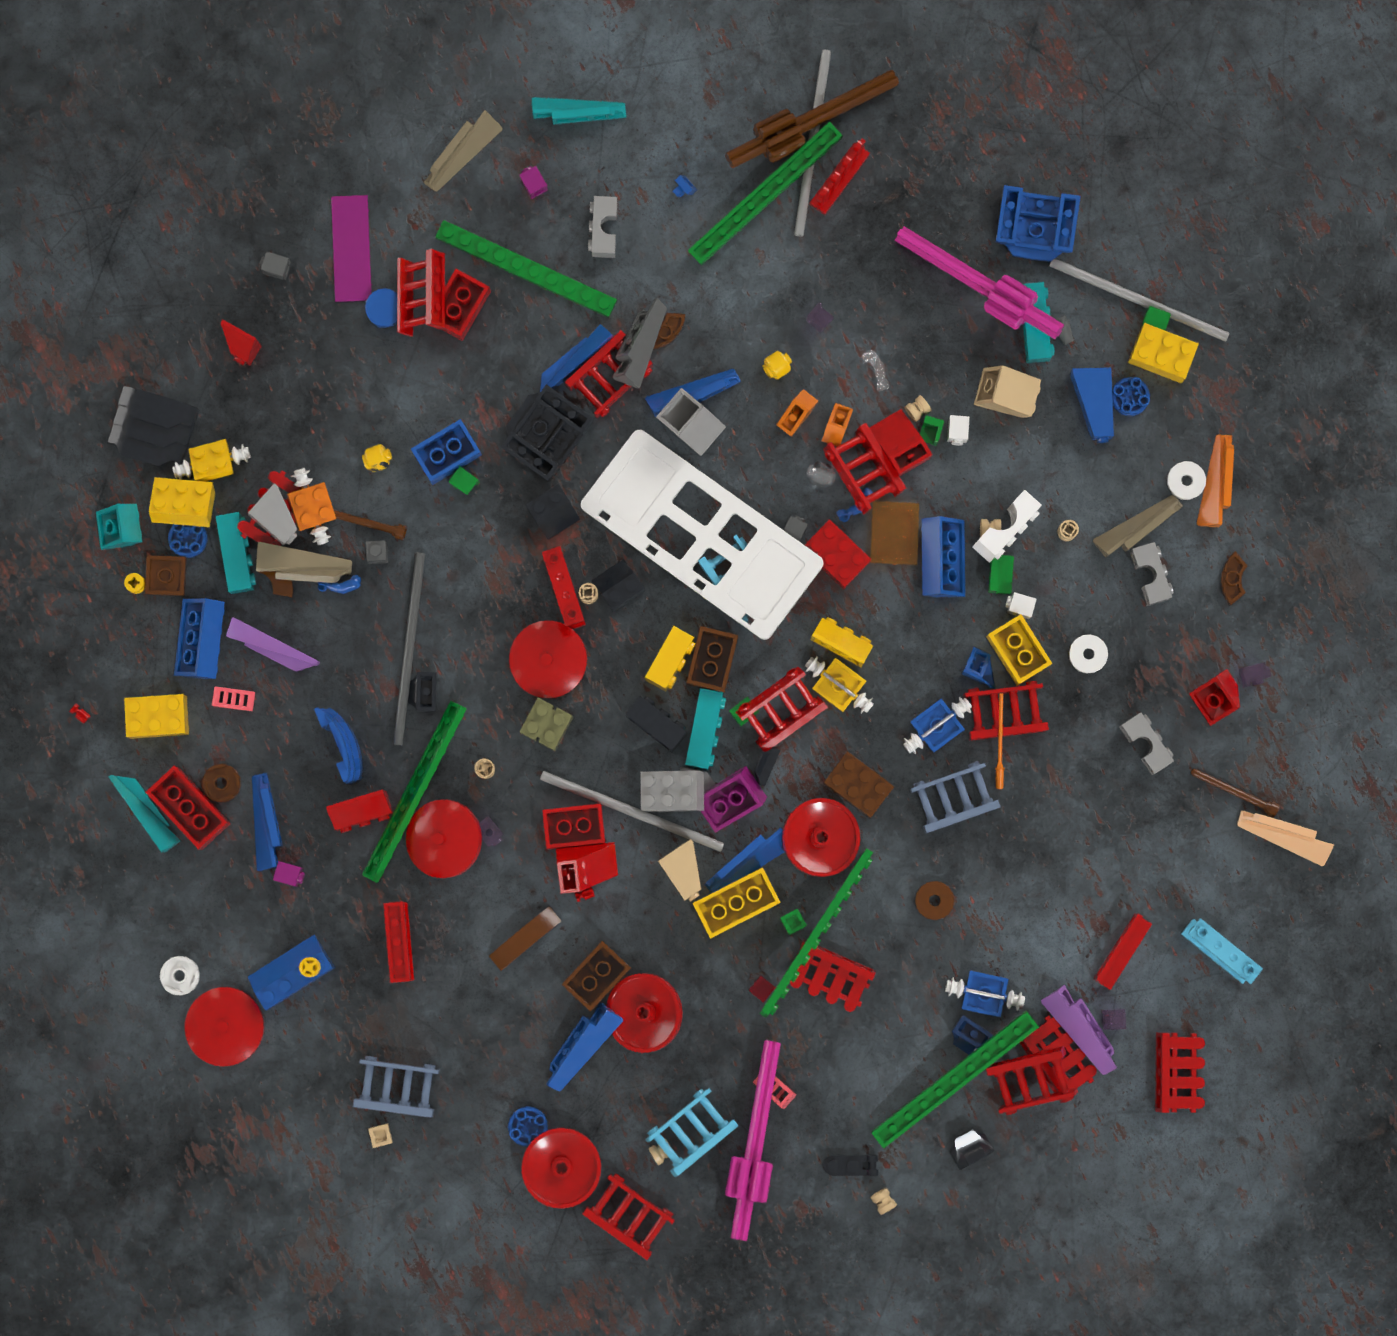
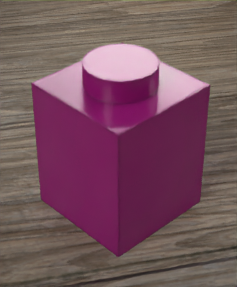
(533, 181)
(289, 874)

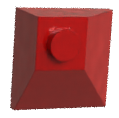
(241, 344)
(1217, 697)

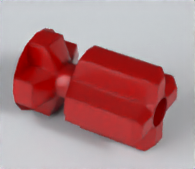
(81, 714)
(586, 894)

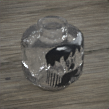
(821, 474)

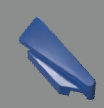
(575, 358)
(699, 389)
(265, 824)
(748, 860)

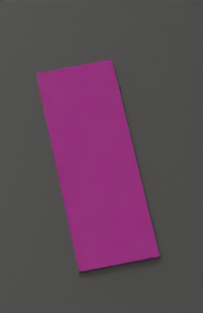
(351, 248)

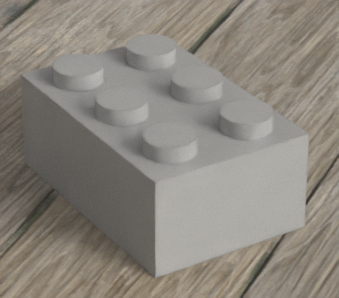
(672, 791)

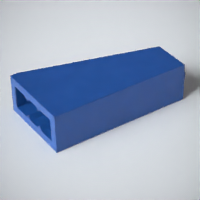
(1094, 394)

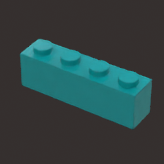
(1036, 342)
(235, 554)
(704, 729)

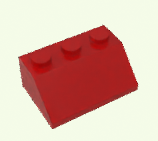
(360, 811)

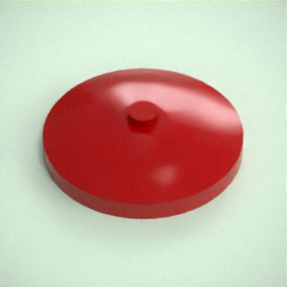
(548, 659)
(821, 837)
(443, 838)
(648, 1010)
(224, 1026)
(561, 1167)

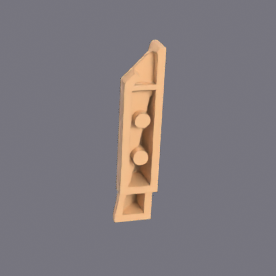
(1287, 835)

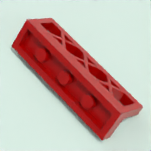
(1122, 951)

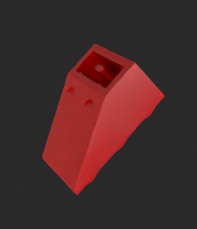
(901, 442)
(585, 866)

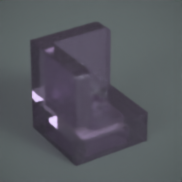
(819, 318)

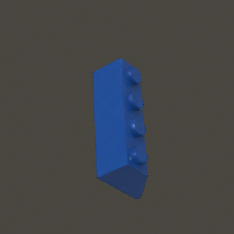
(943, 557)
(199, 638)
(282, 976)

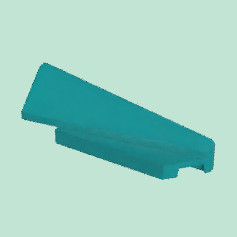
(574, 111)
(146, 812)

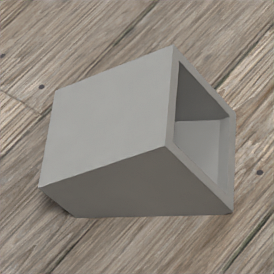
(691, 421)
(274, 516)

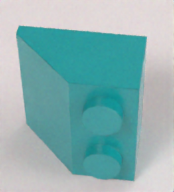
(119, 526)

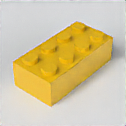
(736, 903)

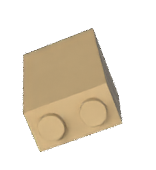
(1007, 391)
(683, 871)

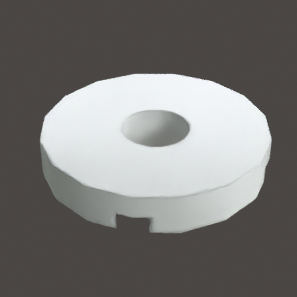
(1197, 476)
(1088, 642)
(168, 971)

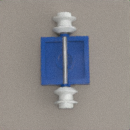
(937, 725)
(985, 993)

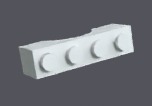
(1020, 511)

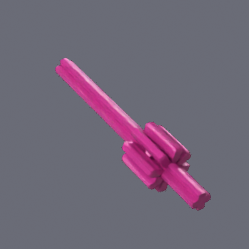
(1007, 297)
(750, 1176)

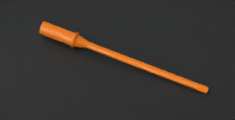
(999, 768)

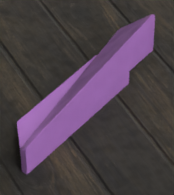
(269, 646)
(1081, 1027)

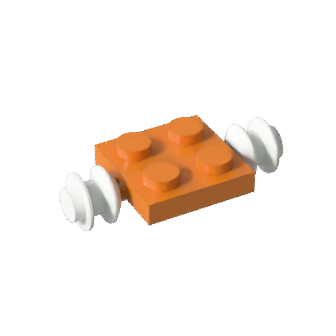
(311, 506)

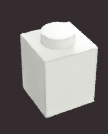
(958, 429)
(1020, 604)

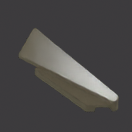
(462, 149)
(1137, 527)
(300, 564)

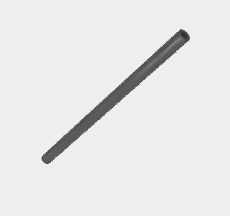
(409, 649)

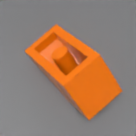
(797, 412)
(837, 424)

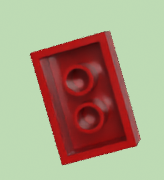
(463, 303)
(840, 555)
(573, 826)

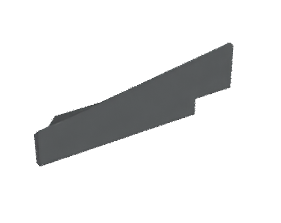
(639, 344)

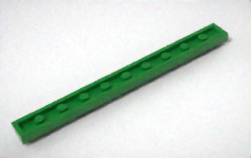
(765, 193)
(526, 268)
(414, 792)
(813, 940)
(954, 1079)

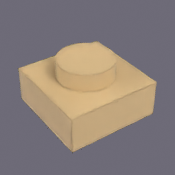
(380, 1135)

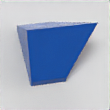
(979, 668)

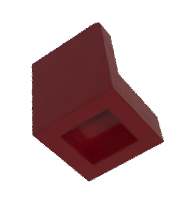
(761, 988)

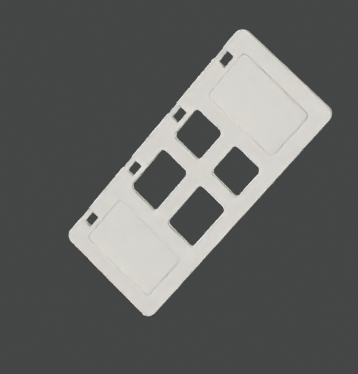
(763, 577)

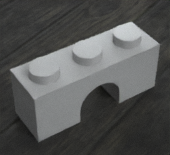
(603, 209)
(1149, 557)
(1158, 755)

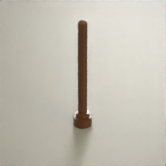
(398, 531)
(1270, 808)

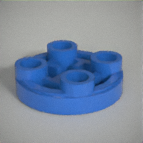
(382, 308)
(1130, 396)
(187, 540)
(526, 1125)

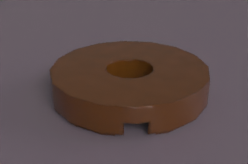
(229, 791)
(946, 900)

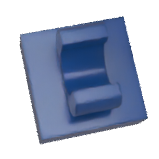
(685, 186)

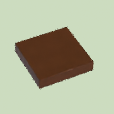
(165, 575)

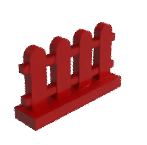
(840, 177)
(249, 529)
(841, 975)
(1072, 1059)
(1164, 1081)

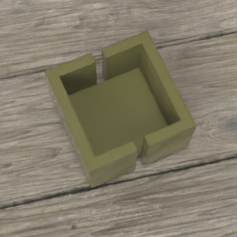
(546, 724)

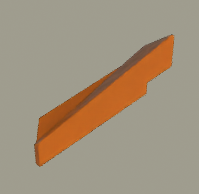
(1218, 486)

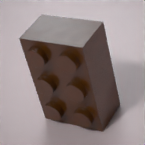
(712, 659)
(858, 785)
(596, 976)

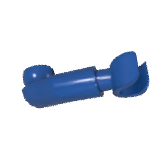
(844, 515)
(345, 587)

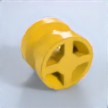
(139, 583)
(306, 967)

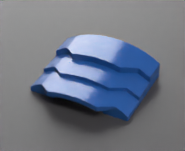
(1037, 224)
(347, 743)

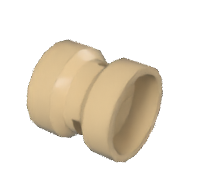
(917, 408)
(985, 525)
(1066, 533)
(588, 593)
(484, 768)
(658, 1154)
(883, 1201)

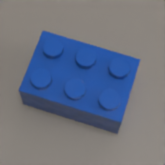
(446, 452)

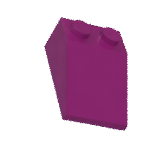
(732, 799)

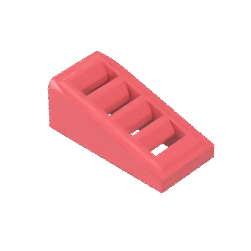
(216, 698)
(785, 1088)

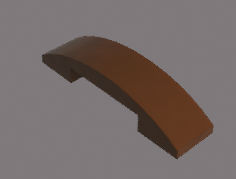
(525, 938)

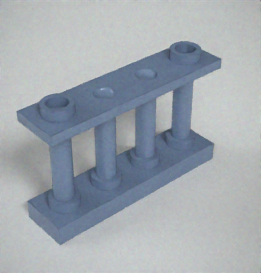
(969, 809)
(384, 1103)

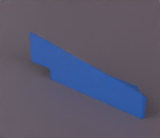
(582, 1044)

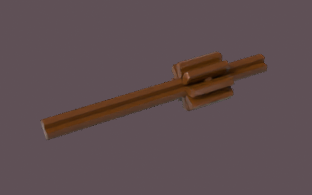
(783, 131)

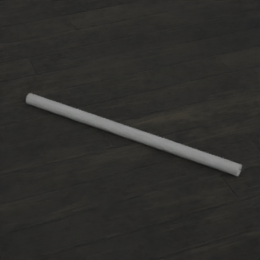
(807, 175)
(1138, 299)
(631, 811)

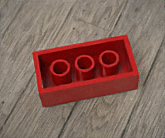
(188, 807)

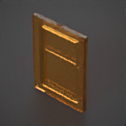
(895, 533)

